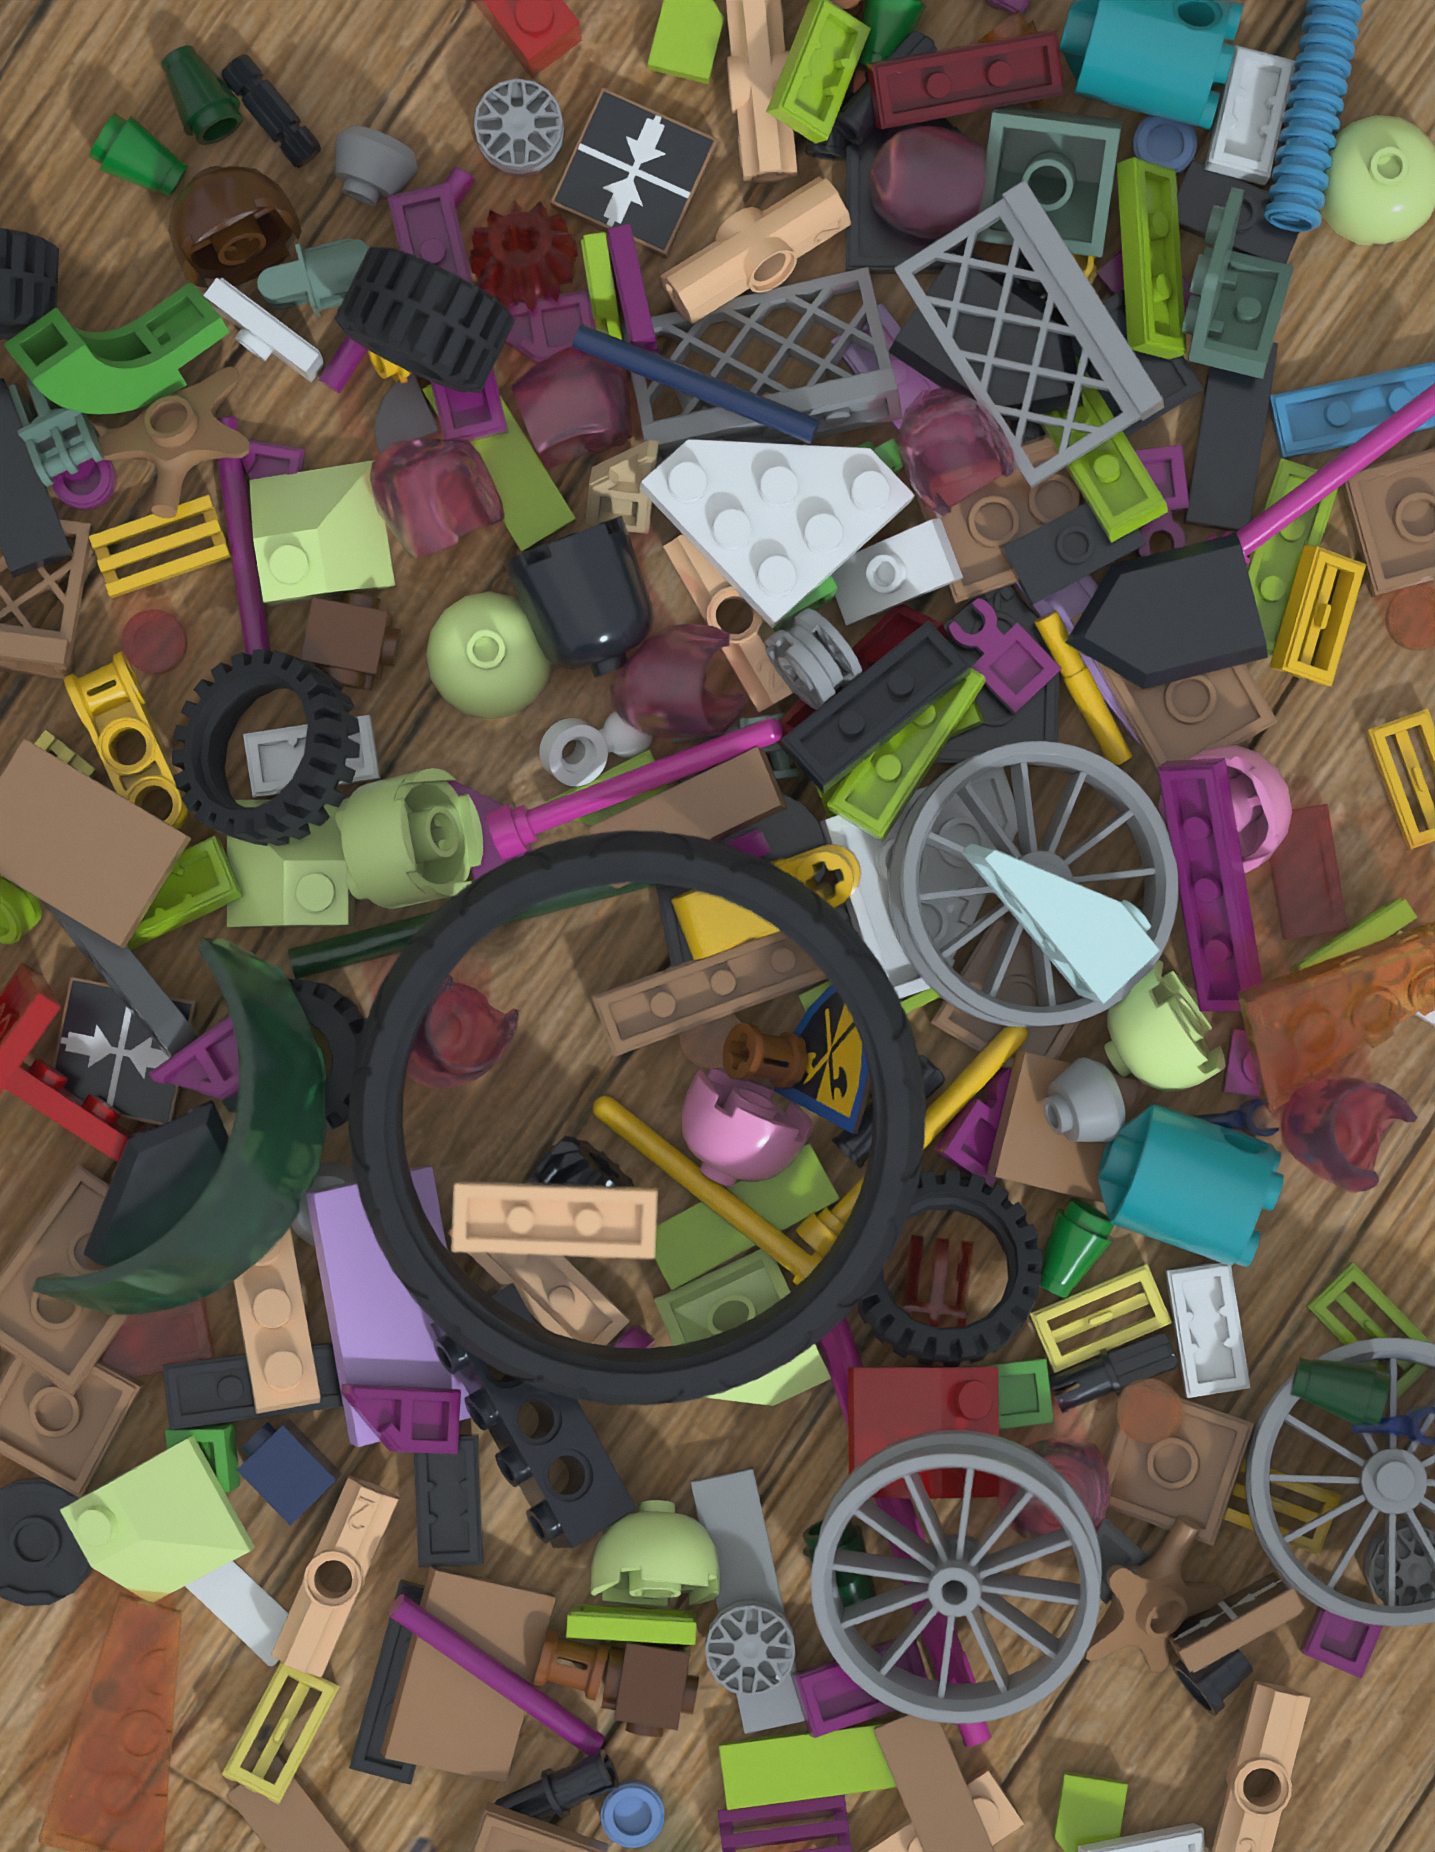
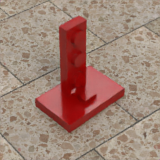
(25, 1013)

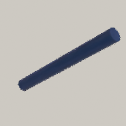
(696, 383)

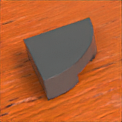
(403, 415)
(1116, 1550)

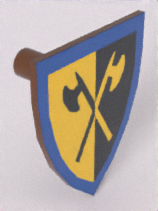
(836, 1068)

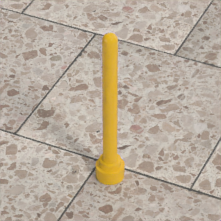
(705, 1189)
(823, 1228)

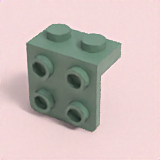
(1238, 301)

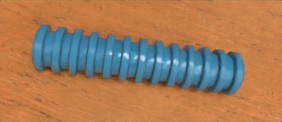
(1313, 114)

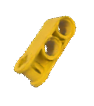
(116, 713)
(718, 925)

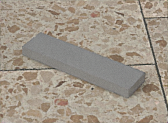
(733, 1516)

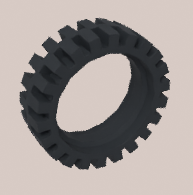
(214, 722)
(1004, 1321)

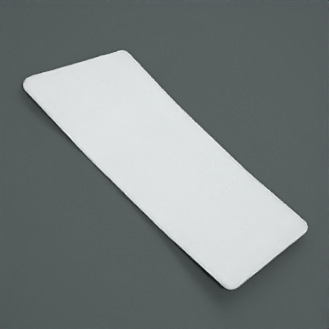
(242, 1607)

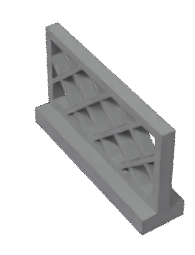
(1076, 303)
(840, 403)

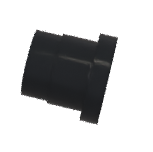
(1215, 1681)

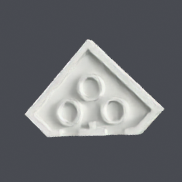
(775, 512)
(938, 872)

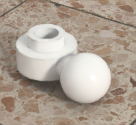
(591, 748)

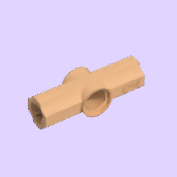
(753, 73)
(755, 249)
(745, 650)
(318, 1612)
(1269, 1742)

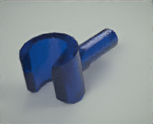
(1240, 1119)
(1401, 1425)

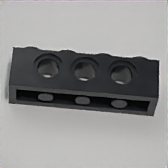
(594, 1489)

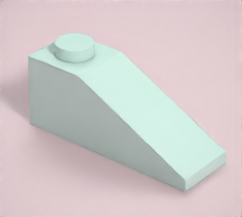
(1081, 932)

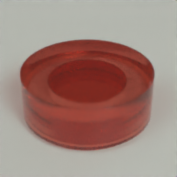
(154, 641)

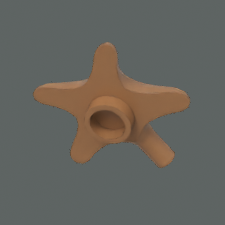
(178, 435)
(1152, 1601)

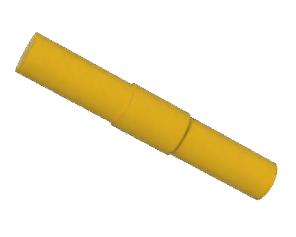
(1083, 689)

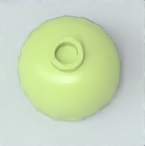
(1380, 181)
(486, 657)
(1161, 1035)
(655, 1558)

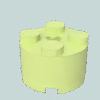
(409, 839)

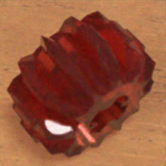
(523, 255)

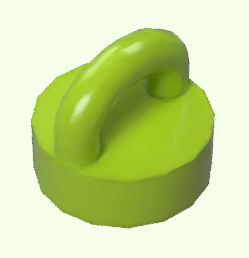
(18, 911)

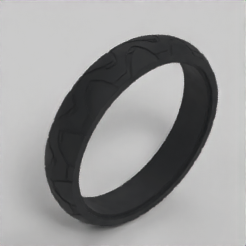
(596, 1370)

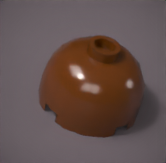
(231, 225)

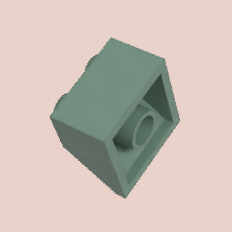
(1065, 163)

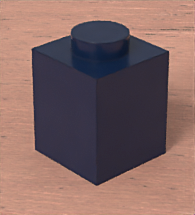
(287, 1469)

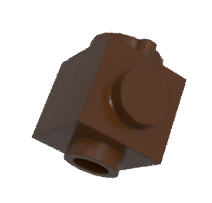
(351, 639)
(650, 1686)

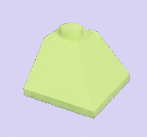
(319, 534)
(293, 881)
(726, 1301)
(159, 1523)

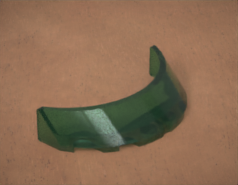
(265, 1167)

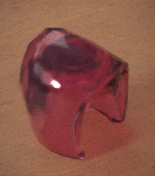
(928, 181)
(574, 406)
(951, 448)
(433, 492)
(664, 689)
(459, 1037)
(1339, 1126)
(1085, 1470)

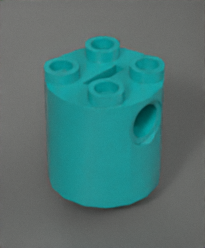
(1152, 54)
(1190, 1183)

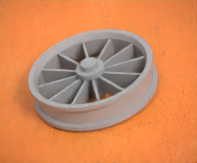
(904, 899)
(1389, 1481)
(957, 1578)

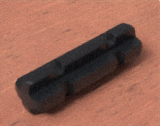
(271, 110)

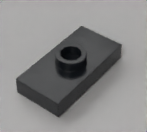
(1254, 233)
(1065, 553)
(449, 1506)

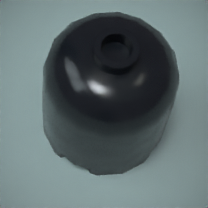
(584, 597)

